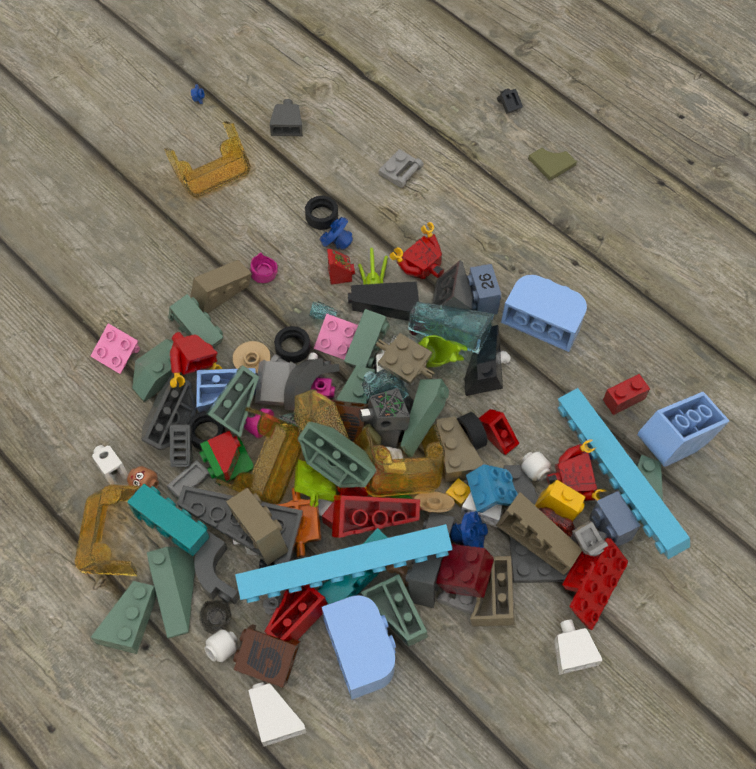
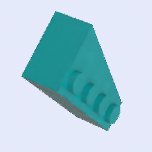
(168, 519)
(350, 586)

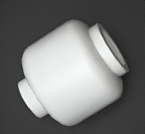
(536, 466)
(221, 645)

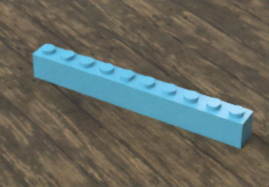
(624, 475)
(343, 562)

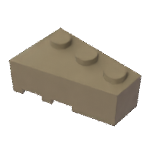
(220, 285)
(459, 452)
(258, 525)
(498, 602)

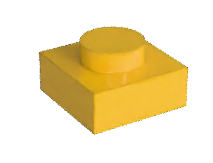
(459, 492)

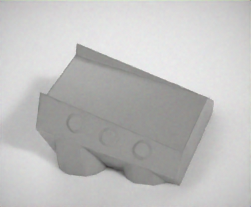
(272, 382)

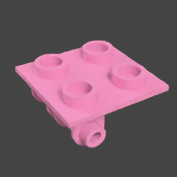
(335, 336)
(115, 348)

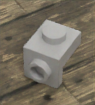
(589, 539)

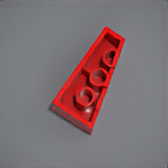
(365, 513)

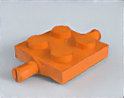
(310, 523)

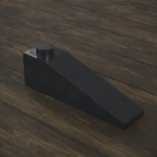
(485, 368)

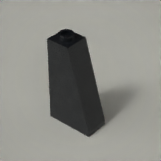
(387, 299)

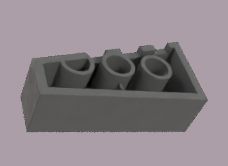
(424, 574)

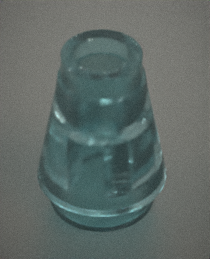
(320, 310)

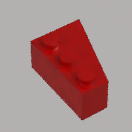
(296, 613)

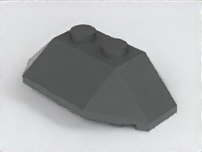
(170, 407)

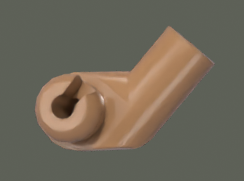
(402, 571)

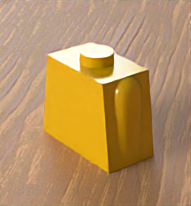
(561, 500)

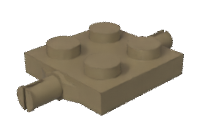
(405, 358)

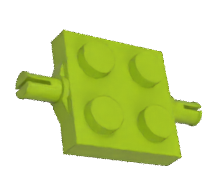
(313, 484)

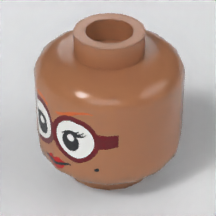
(142, 475)

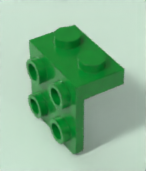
(243, 463)

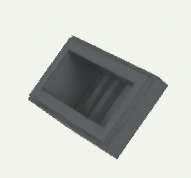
(180, 462)

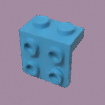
(491, 487)

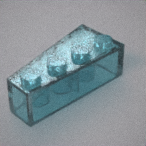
(452, 324)

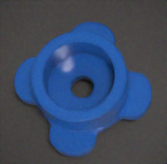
(197, 94)

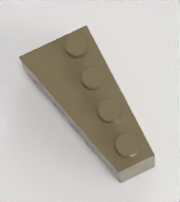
(539, 534)

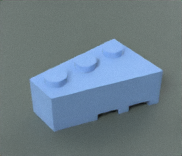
(211, 384)

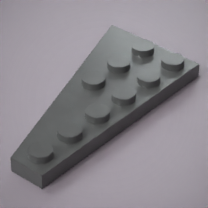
(214, 511)
(526, 564)

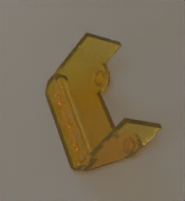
(216, 173)
(274, 462)
(407, 474)
(91, 554)

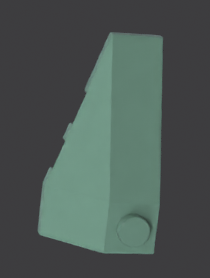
(426, 407)
(173, 581)

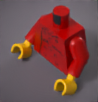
(422, 257)
(190, 355)
(577, 472)

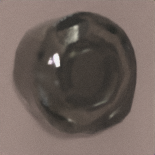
(215, 616)

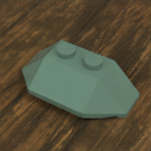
(152, 370)
(335, 456)

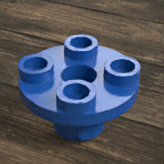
(337, 234)
(470, 531)

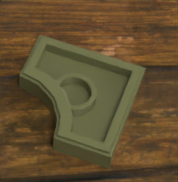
(551, 163)

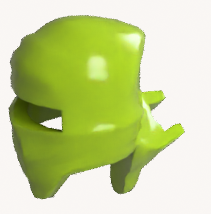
(442, 350)

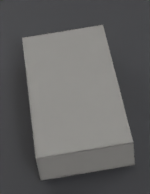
(191, 477)

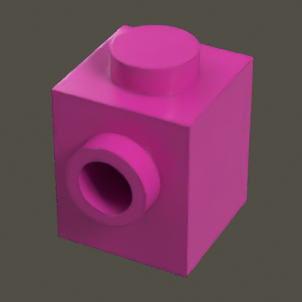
(324, 387)

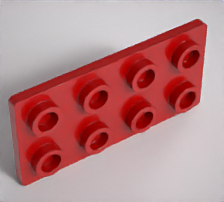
(594, 581)

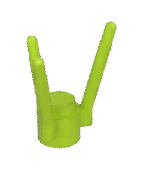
(373, 277)

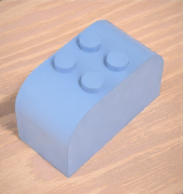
(545, 311)
(682, 428)
(360, 644)

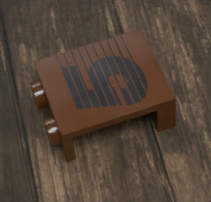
(350, 417)
(265, 656)

